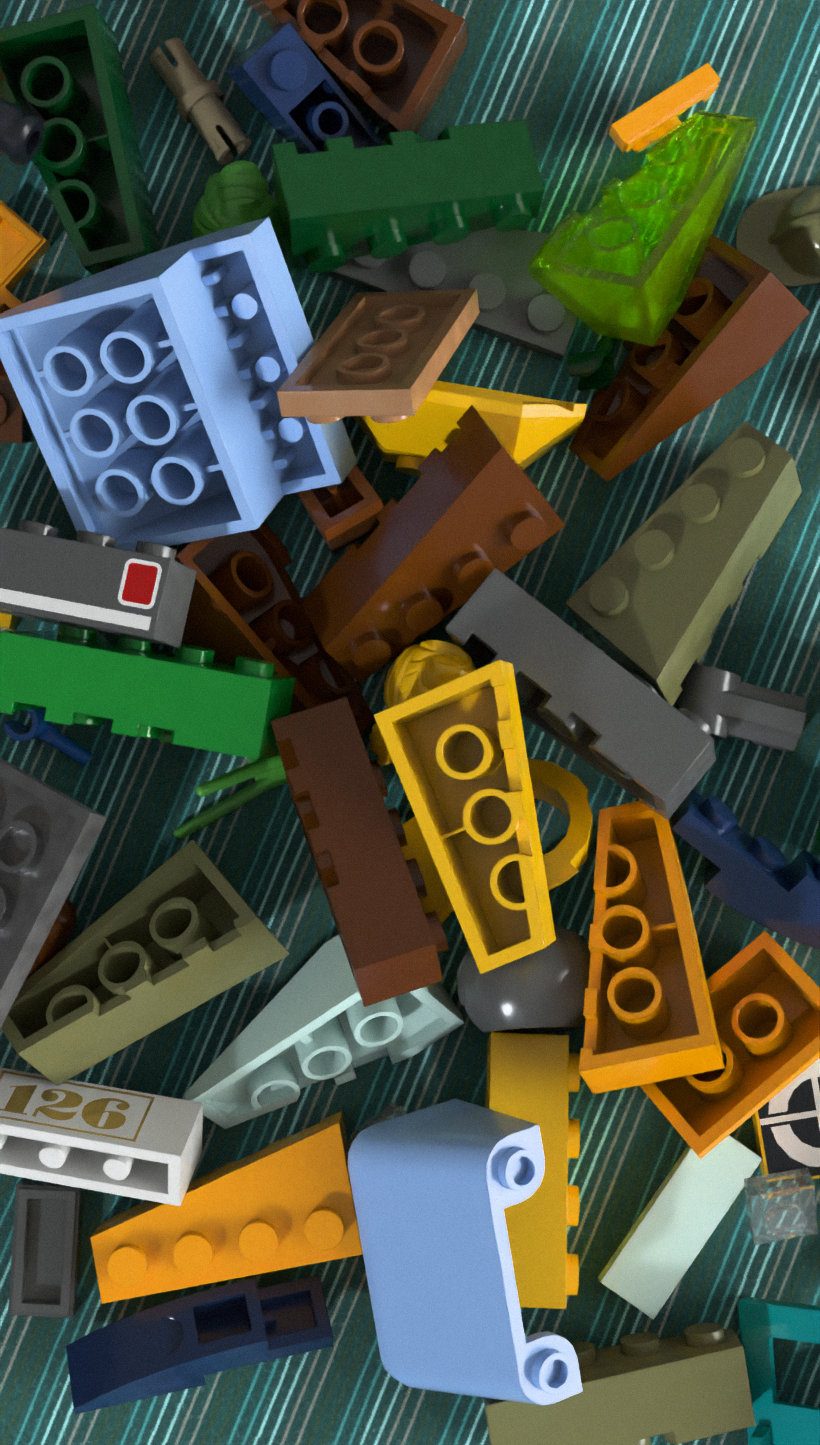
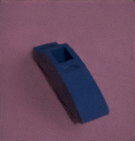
(751, 871)
(196, 1336)

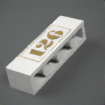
(98, 1137)

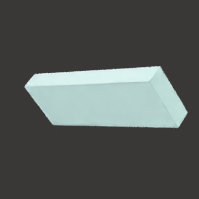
(677, 1224)

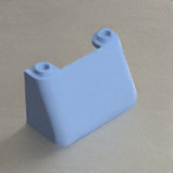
(441, 1255)

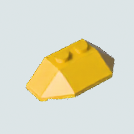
(522, 422)

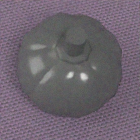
(530, 993)

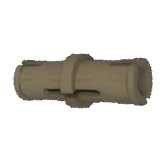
(199, 101)

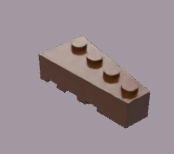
(379, 52)
(430, 550)
(359, 853)

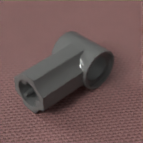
(742, 709)

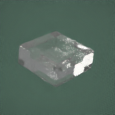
(781, 1206)

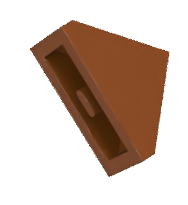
(343, 510)

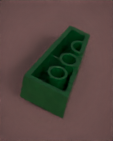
(90, 153)
(403, 192)

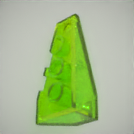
(639, 247)

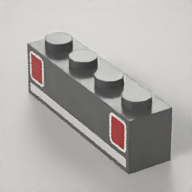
(94, 584)

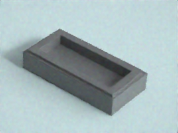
(45, 1249)

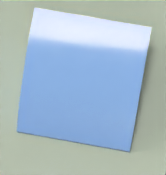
(164, 391)

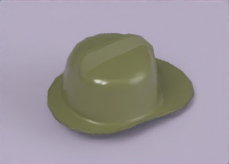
(784, 234)

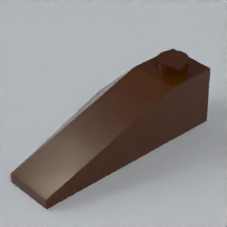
(252, 609)

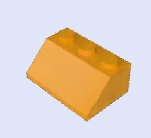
(767, 1038)

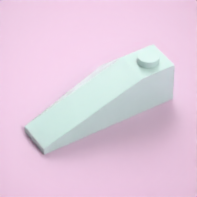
(316, 1034)

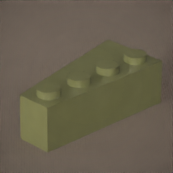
(688, 561)
(140, 967)
(637, 1391)

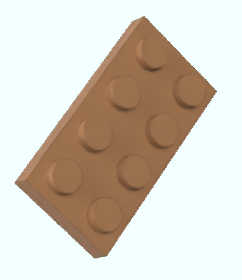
(379, 356)

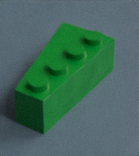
(145, 689)

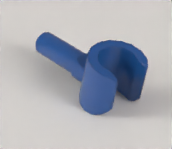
(48, 734)

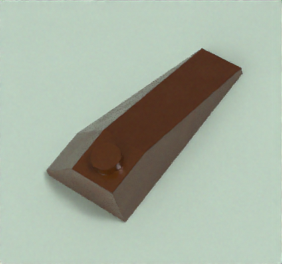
(716, 339)

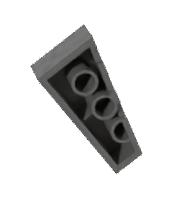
(585, 696)

